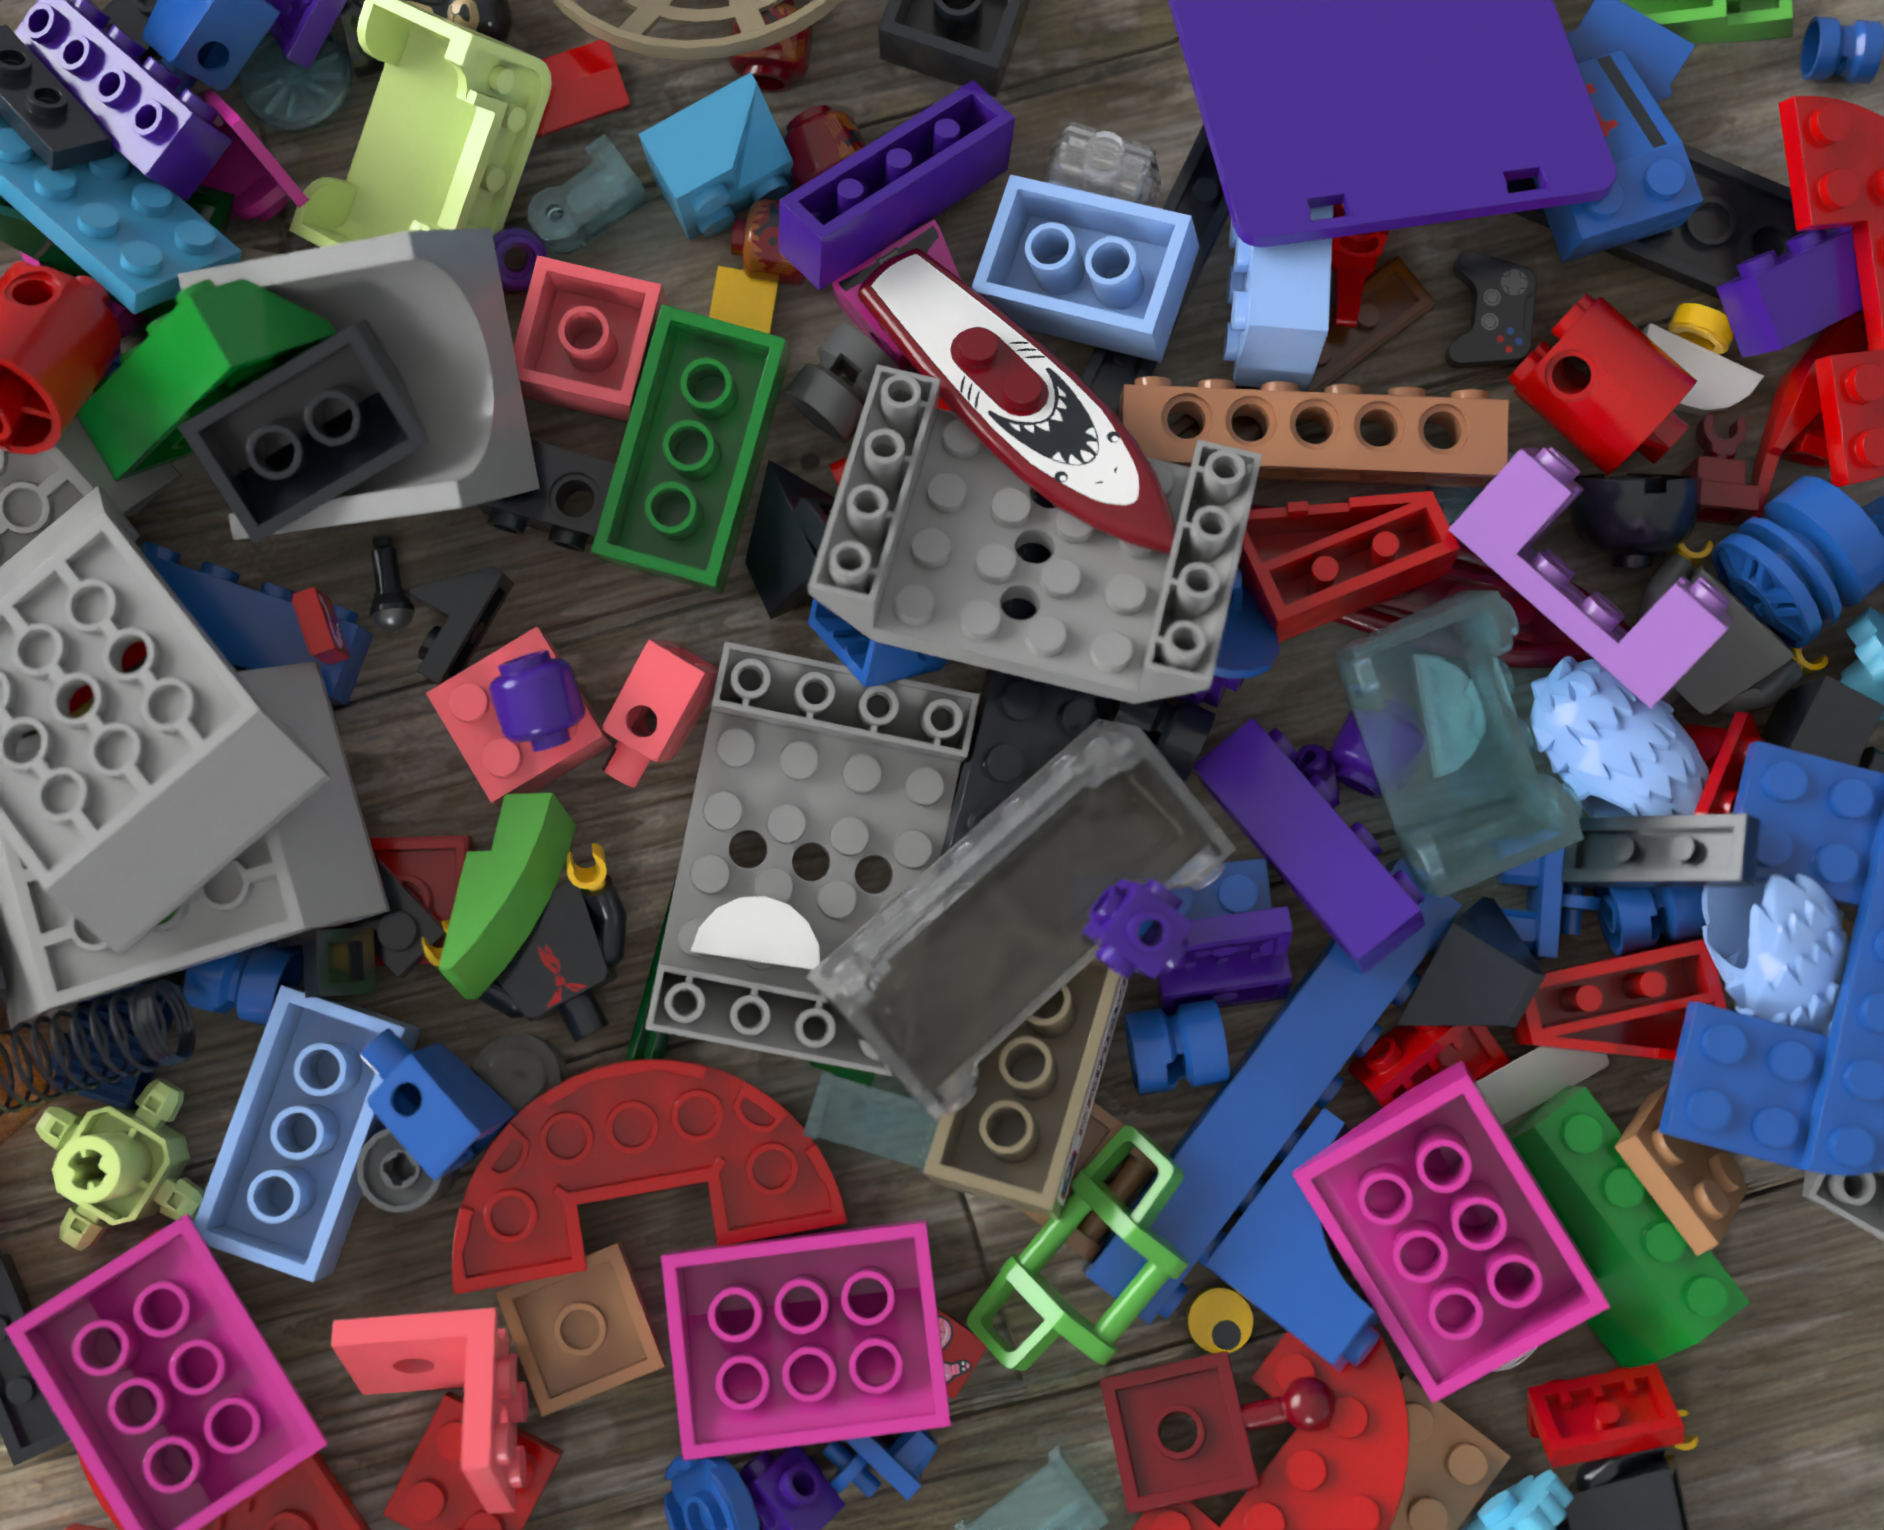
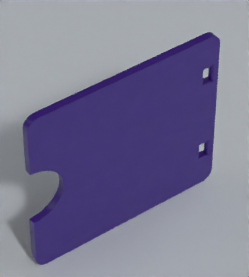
(1388, 111)

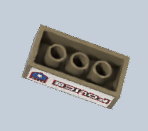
(1033, 1100)

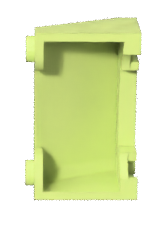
(439, 135)

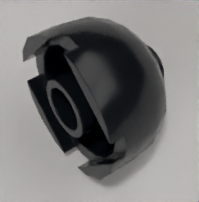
(1636, 514)

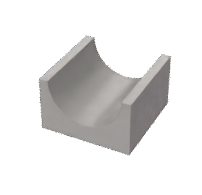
(448, 332)

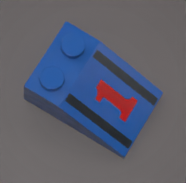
(1653, 178)

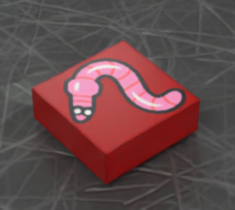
(320, 626)
(960, 1351)

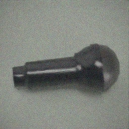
(391, 606)

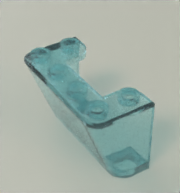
(1451, 743)

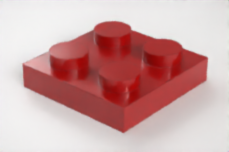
(439, 1496)

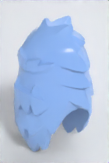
(1613, 745)
(1778, 949)

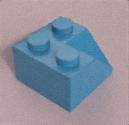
(718, 158)

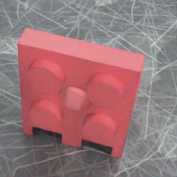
(448, 1353)

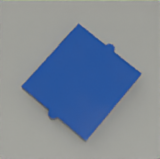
(1650, 47)

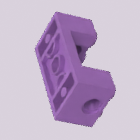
(1516, 514)

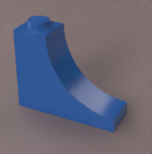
(1285, 1264)

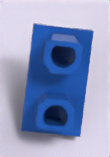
(1541, 921)
(895, 1461)

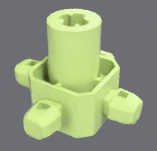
(120, 1164)

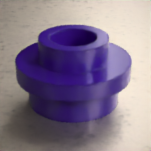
(511, 237)

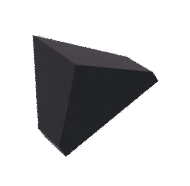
(778, 550)
(1476, 975)

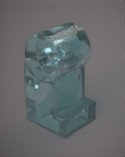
(588, 202)

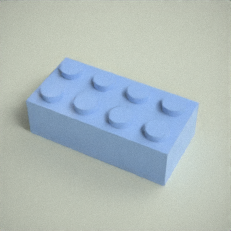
(295, 1139)

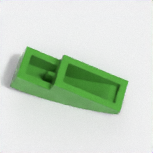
(1720, 19)
(505, 890)

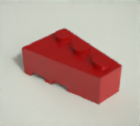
(1341, 557)
(1622, 1002)

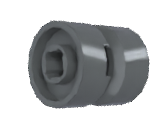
(822, 393)
(394, 1177)

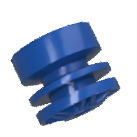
(1803, 560)

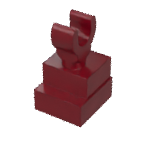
(1723, 488)

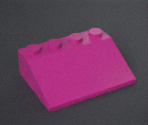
(1450, 1233)
(805, 1339)
(167, 1384)

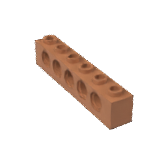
(1472, 420)

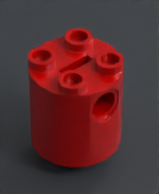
(52, 352)
(1624, 399)

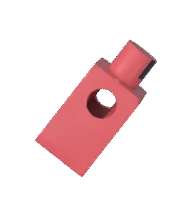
(676, 689)

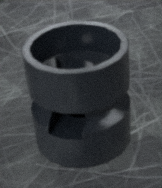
(1181, 729)

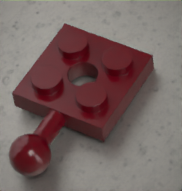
(1222, 1453)

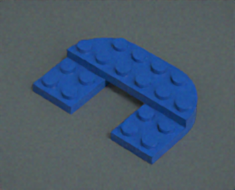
(1775, 1086)

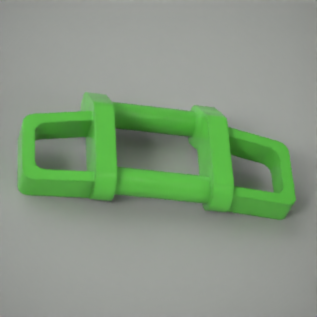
(1133, 1227)

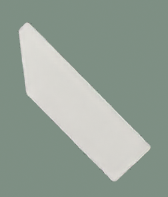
(1537, 1079)

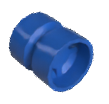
(1638, 915)
(244, 980)
(1176, 1047)

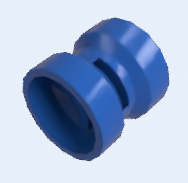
(1841, 50)

